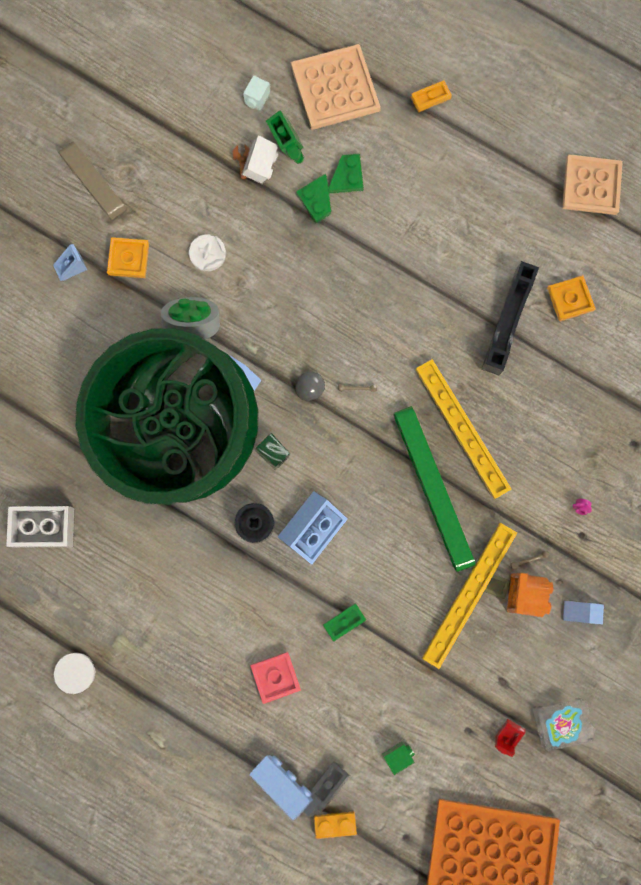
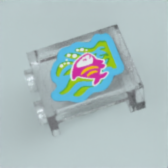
(564, 724)

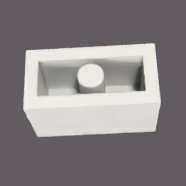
(260, 159)

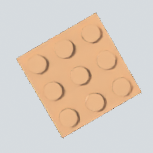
(592, 184)

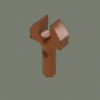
(242, 159)

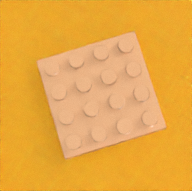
(335, 86)

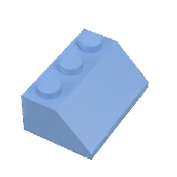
(312, 527)

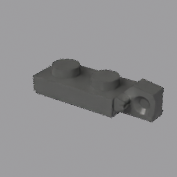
(326, 789)

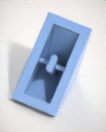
(69, 263)
(583, 612)

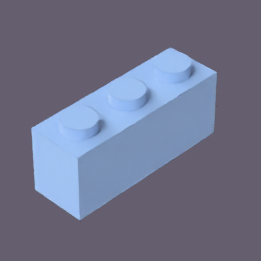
(281, 786)

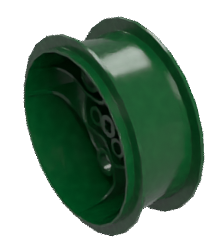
(142, 366)

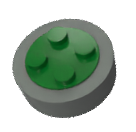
(192, 316)

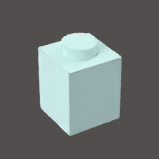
(256, 93)

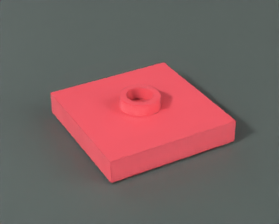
(275, 677)

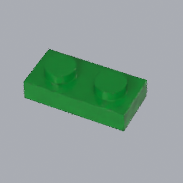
(344, 622)

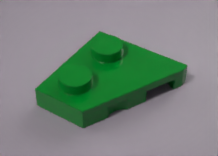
(347, 175)
(316, 198)

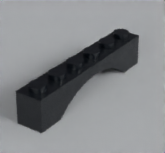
(505, 329)

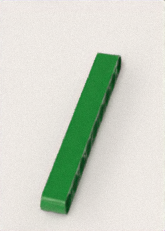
(434, 489)

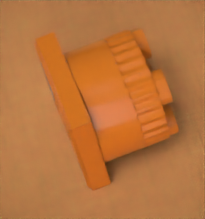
(529, 595)

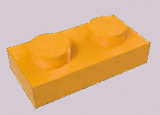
(431, 96)
(335, 825)

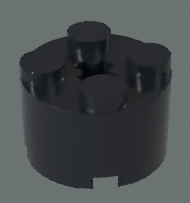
(254, 511)

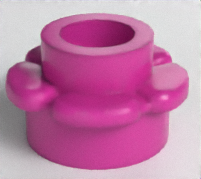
(582, 506)

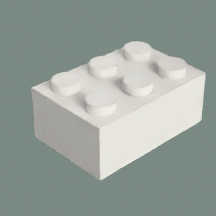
(40, 526)

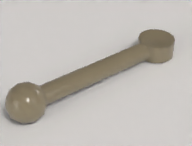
(341, 387)
(514, 565)

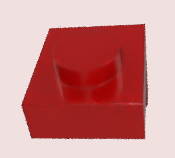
(509, 737)

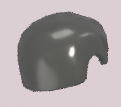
(309, 386)

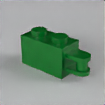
(286, 136)

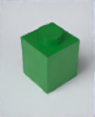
(399, 757)

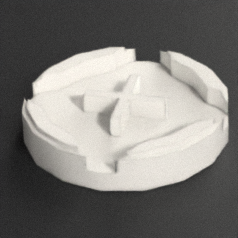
(207, 253)
(74, 673)

